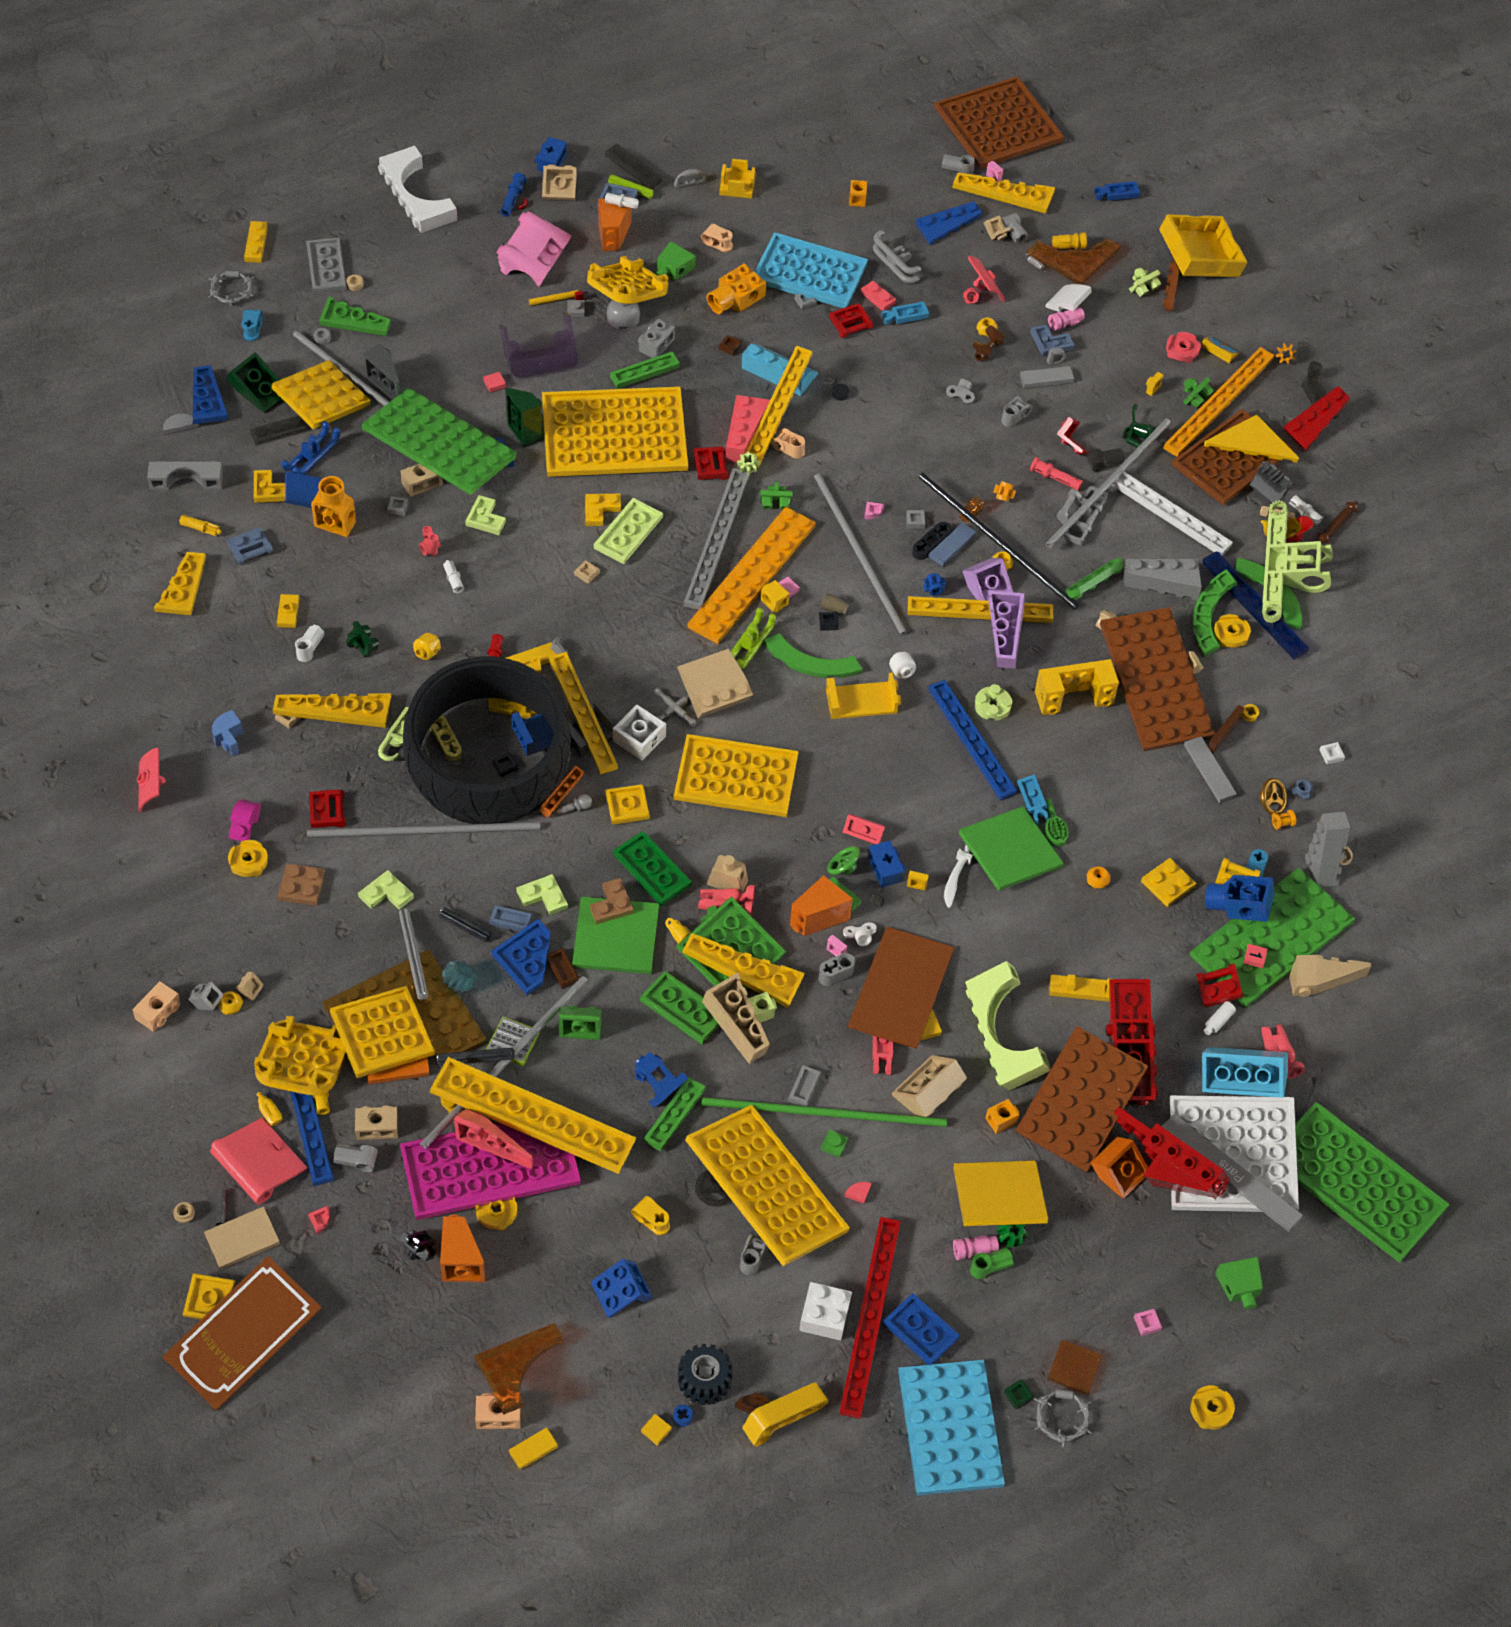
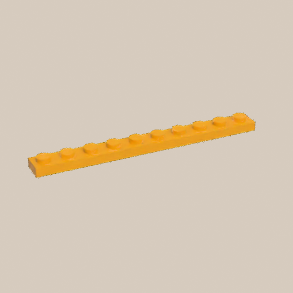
(1218, 402)

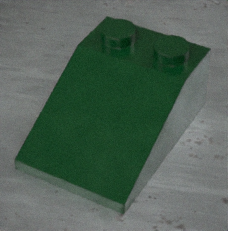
(254, 382)

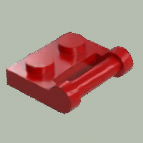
(849, 316)
(705, 463)
(321, 808)
(1220, 991)

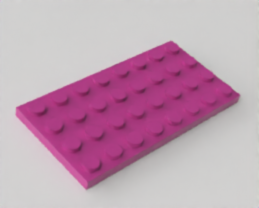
(460, 1176)

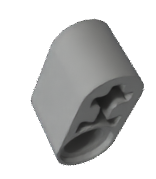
(833, 971)

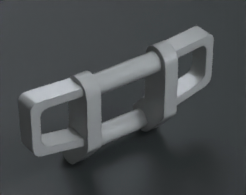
(1083, 528)

